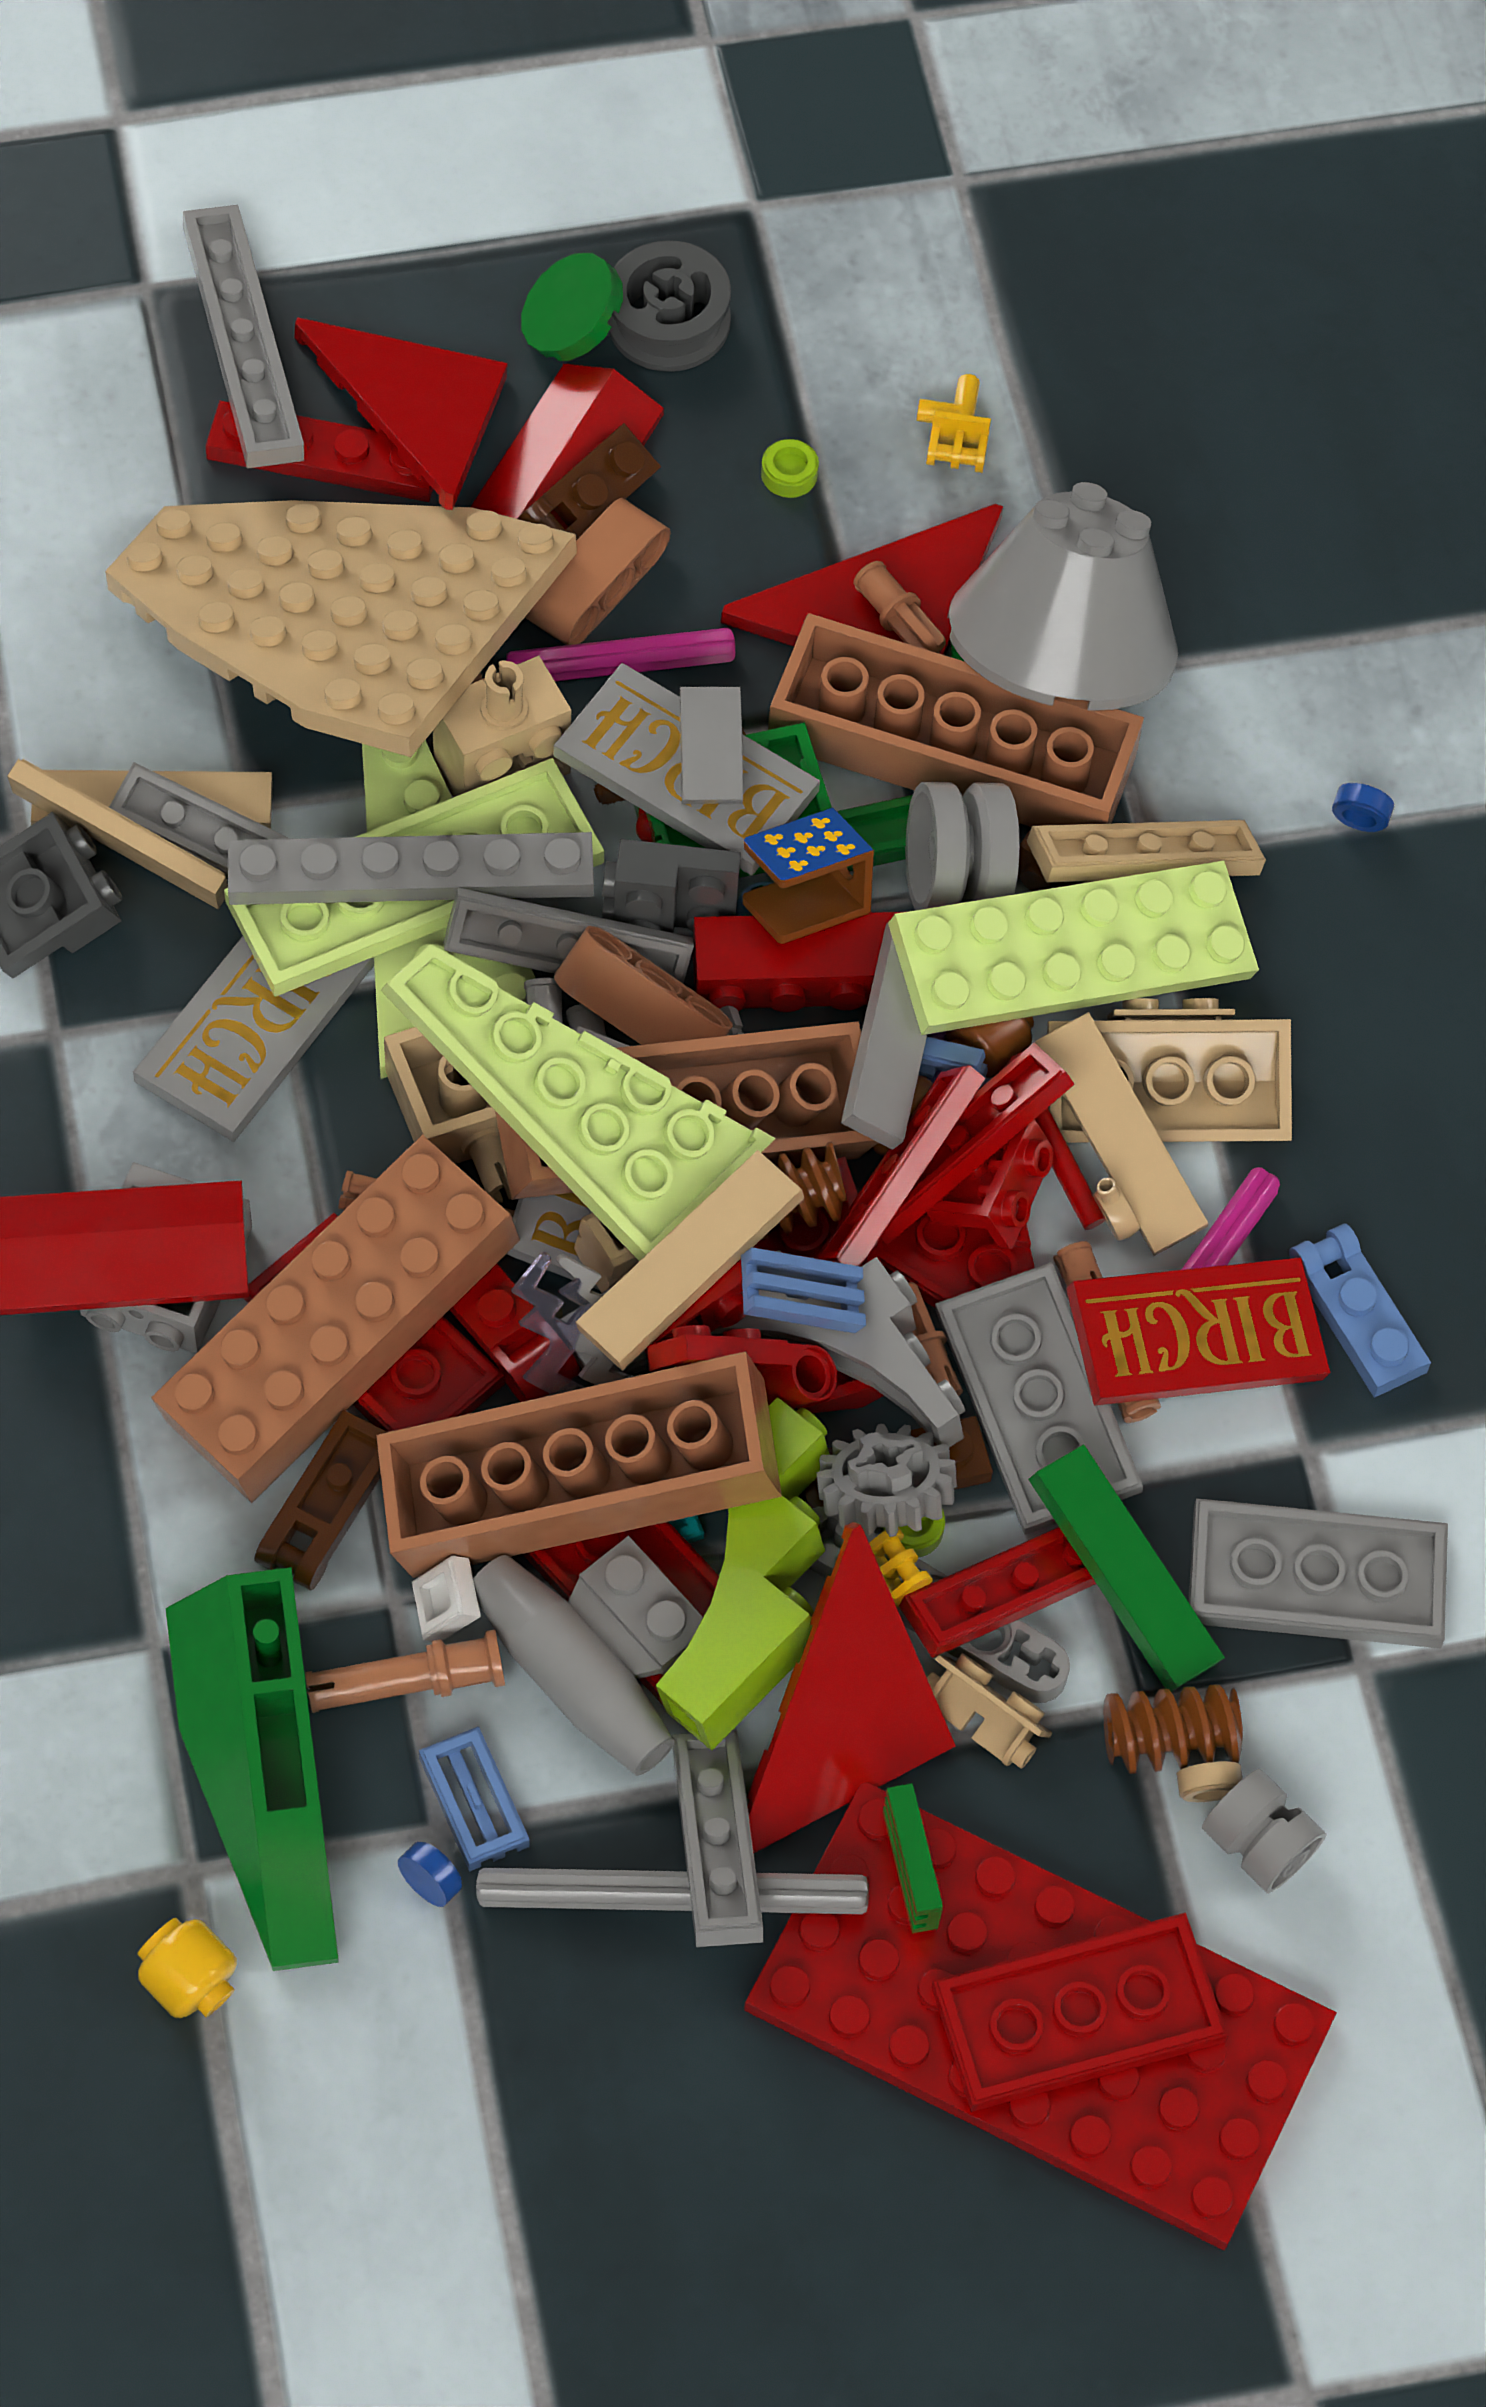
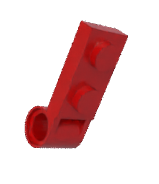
(492, 1318)
(790, 1371)

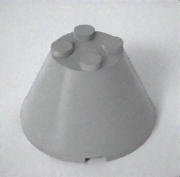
(1070, 606)

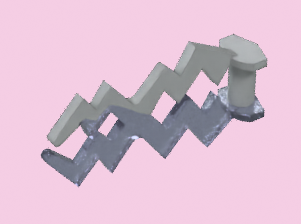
(563, 1335)

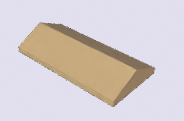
(1200, 1078)

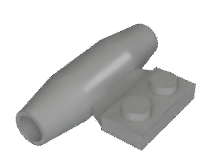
(590, 1650)

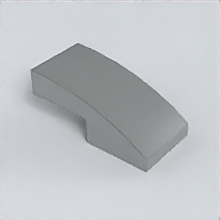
(711, 745)

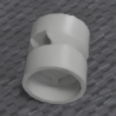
(1263, 1830)

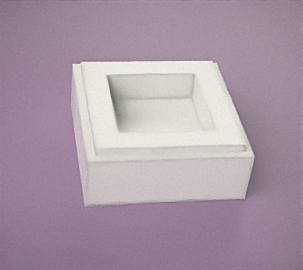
(446, 1598)

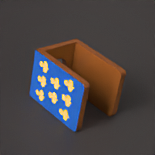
(810, 876)

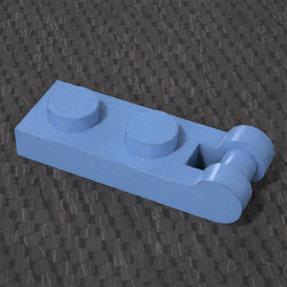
(1361, 1312)

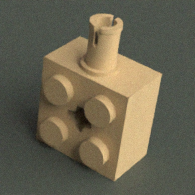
(501, 726)
(445, 1107)

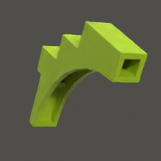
(755, 1617)

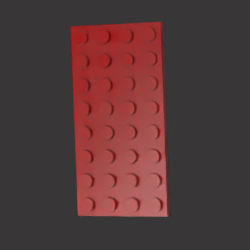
(1163, 2136)

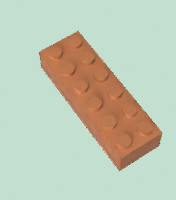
(936, 719)
(768, 1080)
(336, 1318)
(579, 1464)

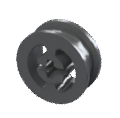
(665, 331)

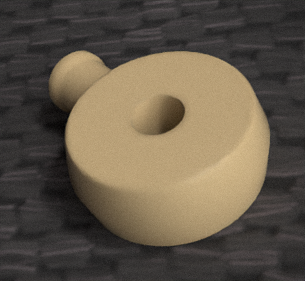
(1115, 1209)

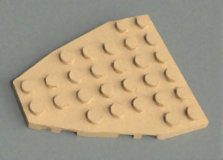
(342, 607)

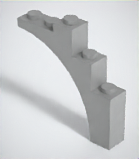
(879, 1354)

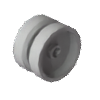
(961, 844)

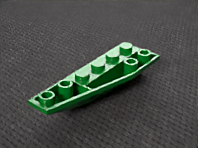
(254, 1754)

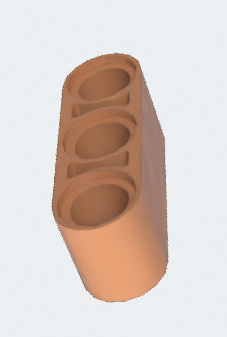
(607, 566)
(635, 992)

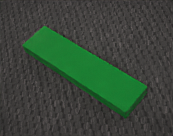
(1126, 1568)

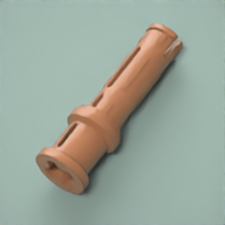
(437, 1669)

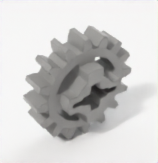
(887, 1479)

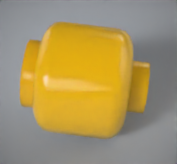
(187, 1968)

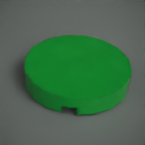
(571, 306)

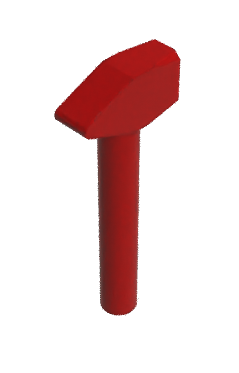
(1069, 1173)

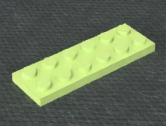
(317, 939)
(1072, 947)

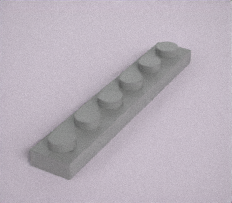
(243, 337)
(409, 868)

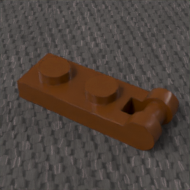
(598, 480)
(324, 1501)

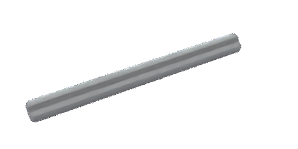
(661, 1890)

